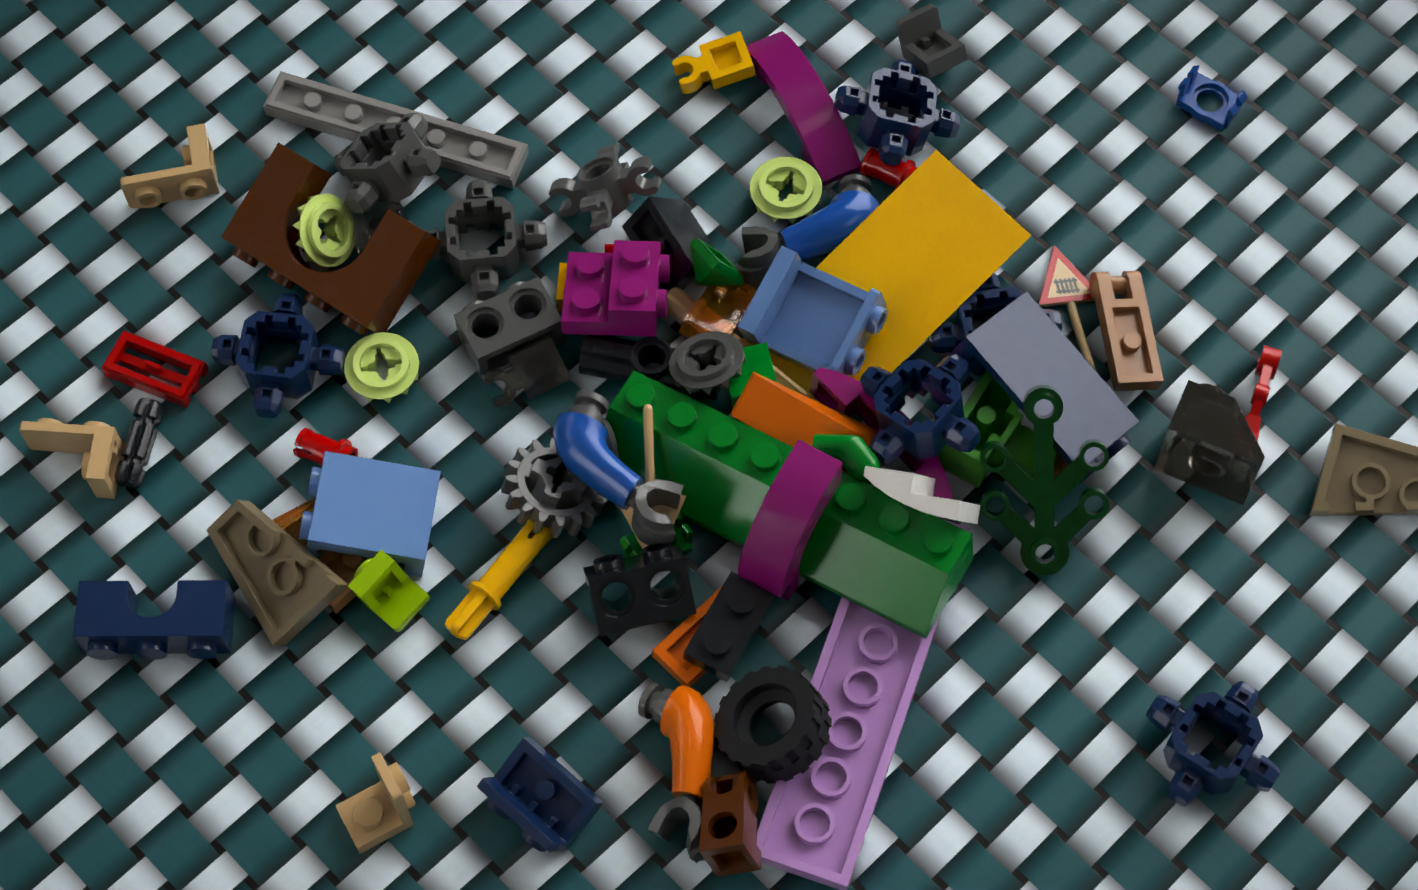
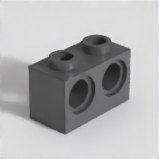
(502, 316)

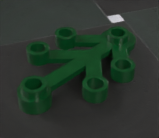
(1044, 490)

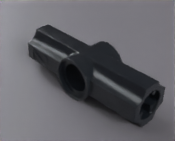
(618, 358)

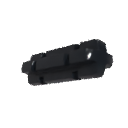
(139, 443)

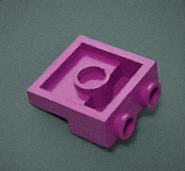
(616, 290)

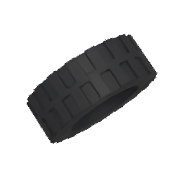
(793, 751)

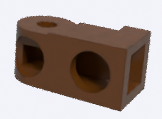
(730, 824)

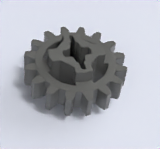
(529, 488)

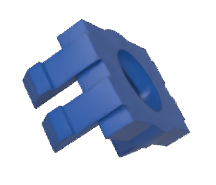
(1198, 84)

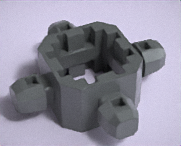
(387, 162)
(481, 210)

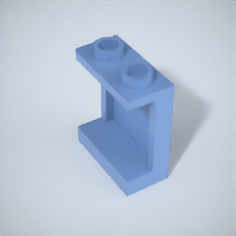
(812, 316)
(371, 508)

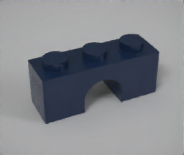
(195, 625)

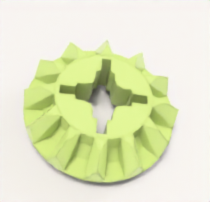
(775, 175)
(338, 228)
(364, 358)

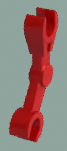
(1266, 370)

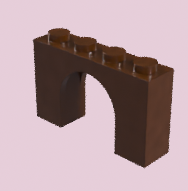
(365, 290)

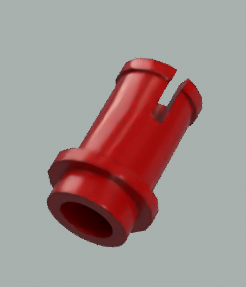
(888, 174)
(315, 445)

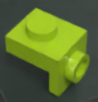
(388, 591)

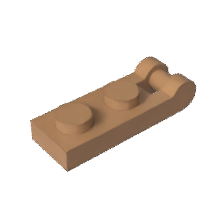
(1126, 331)

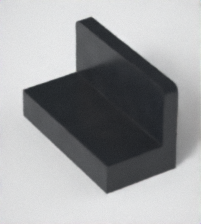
(675, 227)

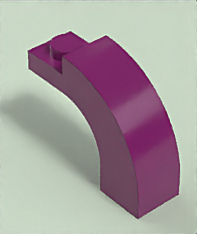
(788, 518)

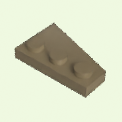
(1366, 476)
(273, 571)

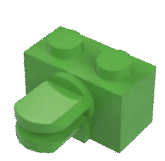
(996, 420)

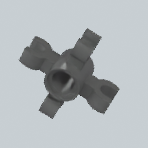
(605, 187)

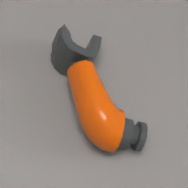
(690, 728)

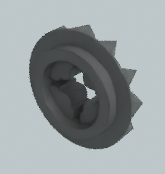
(701, 350)

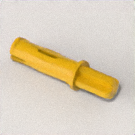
(496, 581)

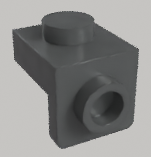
(927, 44)

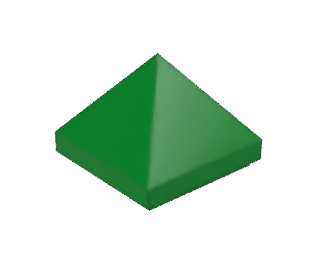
(712, 266)

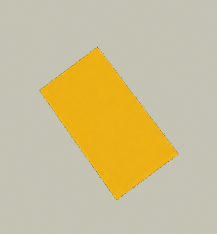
(924, 254)

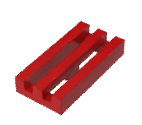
(144, 383)

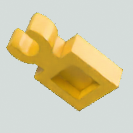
(720, 61)

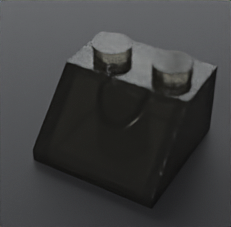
(1211, 444)

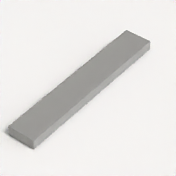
(348, 114)

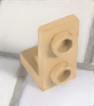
(178, 183)
(95, 439)
(380, 809)

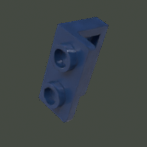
(540, 797)

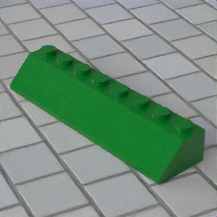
(864, 541)

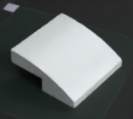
(918, 493)

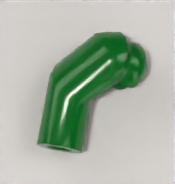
(850, 450)

